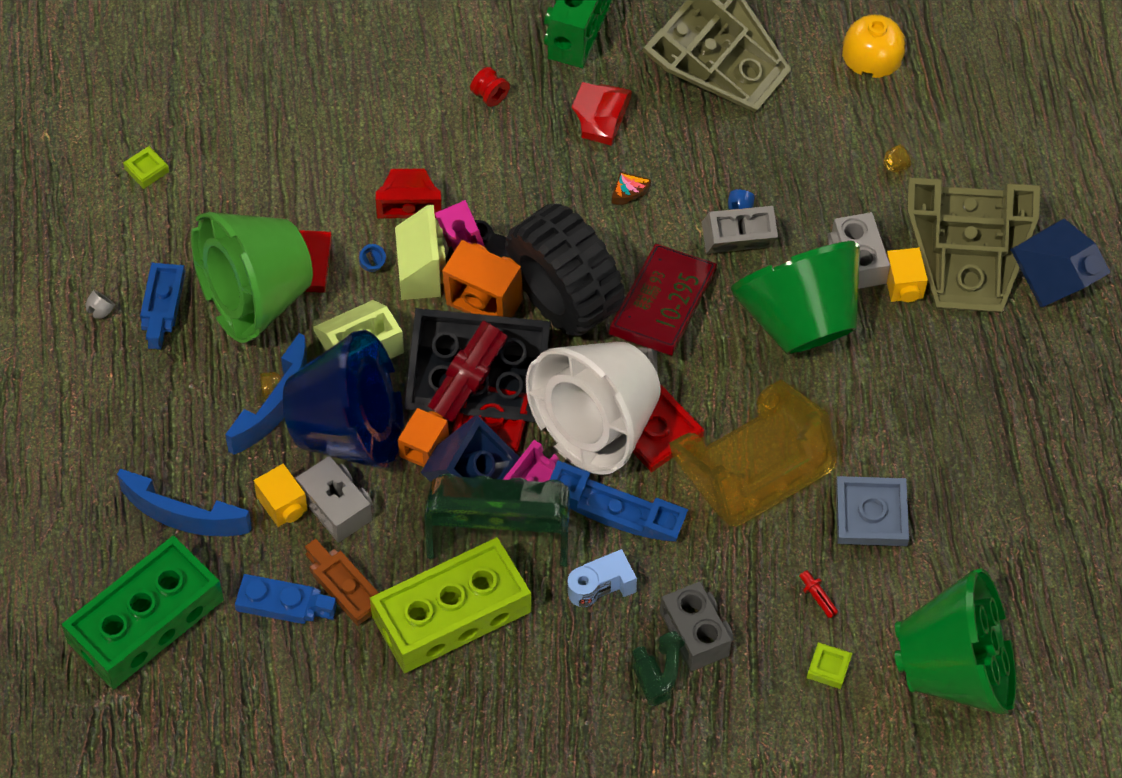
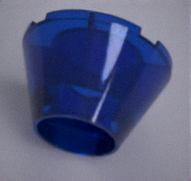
(346, 403)

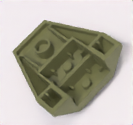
(720, 50)
(969, 238)

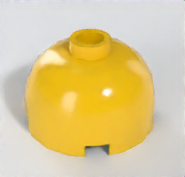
(874, 46)

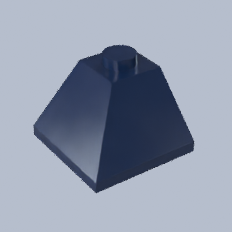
(1059, 262)
(471, 453)

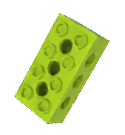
(450, 605)

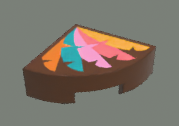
(629, 188)

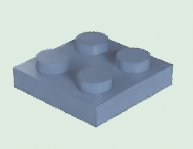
(872, 511)

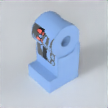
(601, 578)

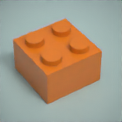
(482, 281)

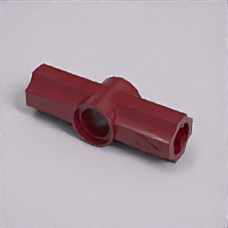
(467, 371)

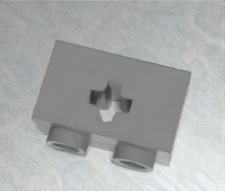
(335, 498)

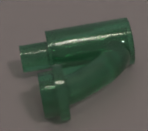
(653, 682)

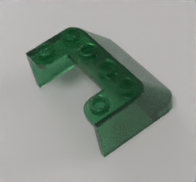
(498, 505)

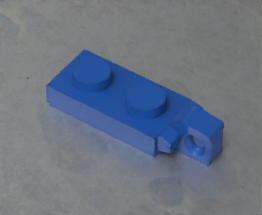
(161, 301)
(283, 600)

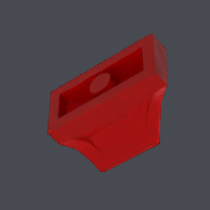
(601, 110)
(406, 193)

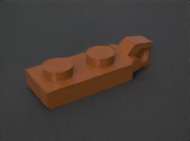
(341, 581)

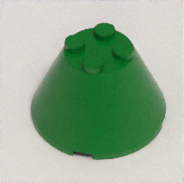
(958, 647)

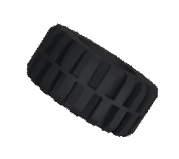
(565, 269)

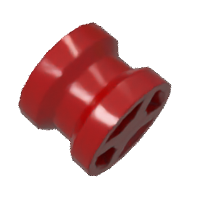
(489, 86)

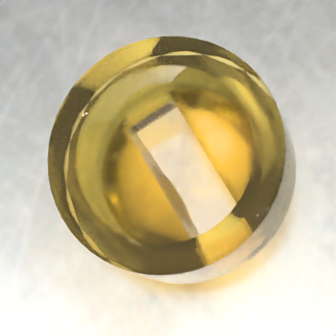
(897, 159)
(268, 382)

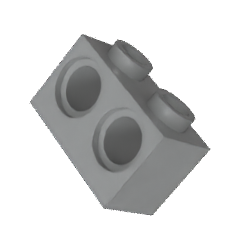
(739, 229)
(872, 251)

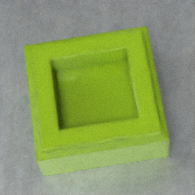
(146, 167)
(829, 665)

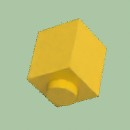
(906, 275)
(281, 495)

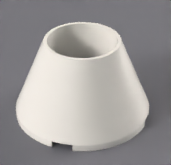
(593, 401)

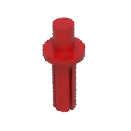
(813, 586)

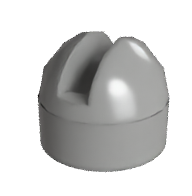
(98, 305)

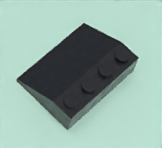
(440, 337)

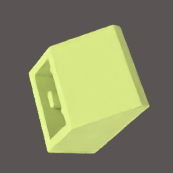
(420, 255)
(370, 317)

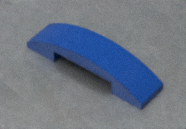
(252, 427)
(618, 509)
(221, 521)

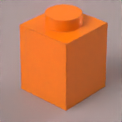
(422, 436)

